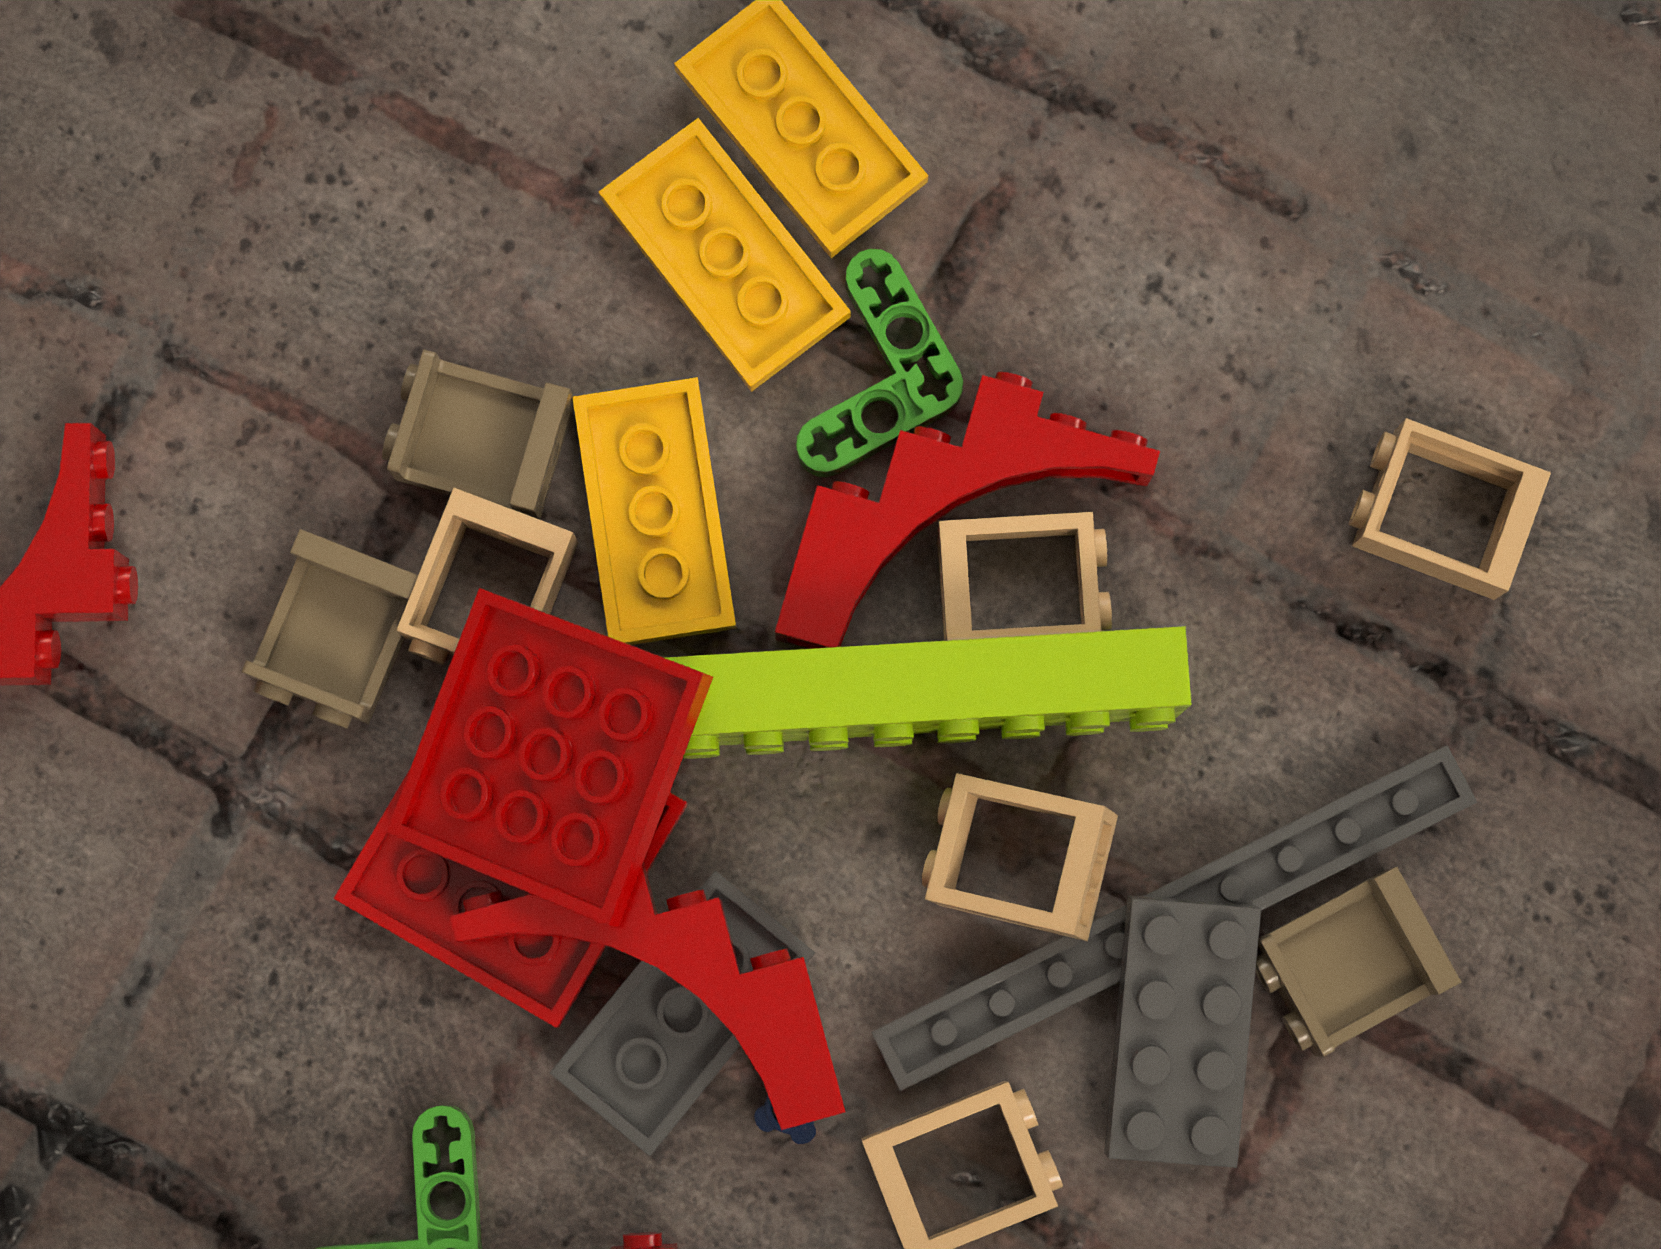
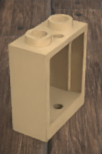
(498, 522)
(1512, 527)
(954, 579)
(1081, 871)
(1018, 1118)

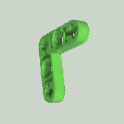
(900, 388)
(434, 1231)

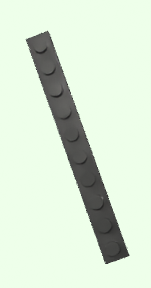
(1251, 875)

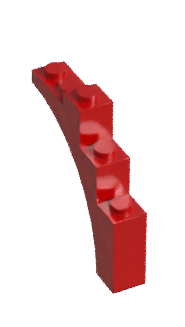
(928, 477)
(66, 568)
(765, 1009)

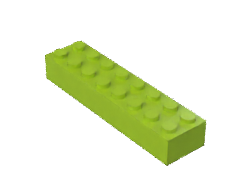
(941, 690)

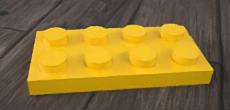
(801, 123)
(724, 254)
(654, 512)

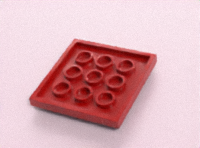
(549, 756)
(418, 890)

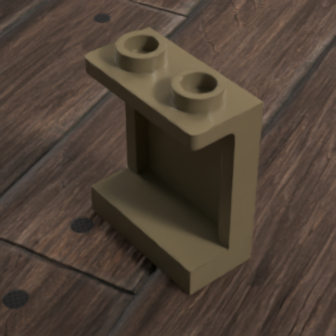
(478, 434)
(333, 631)
(1353, 962)

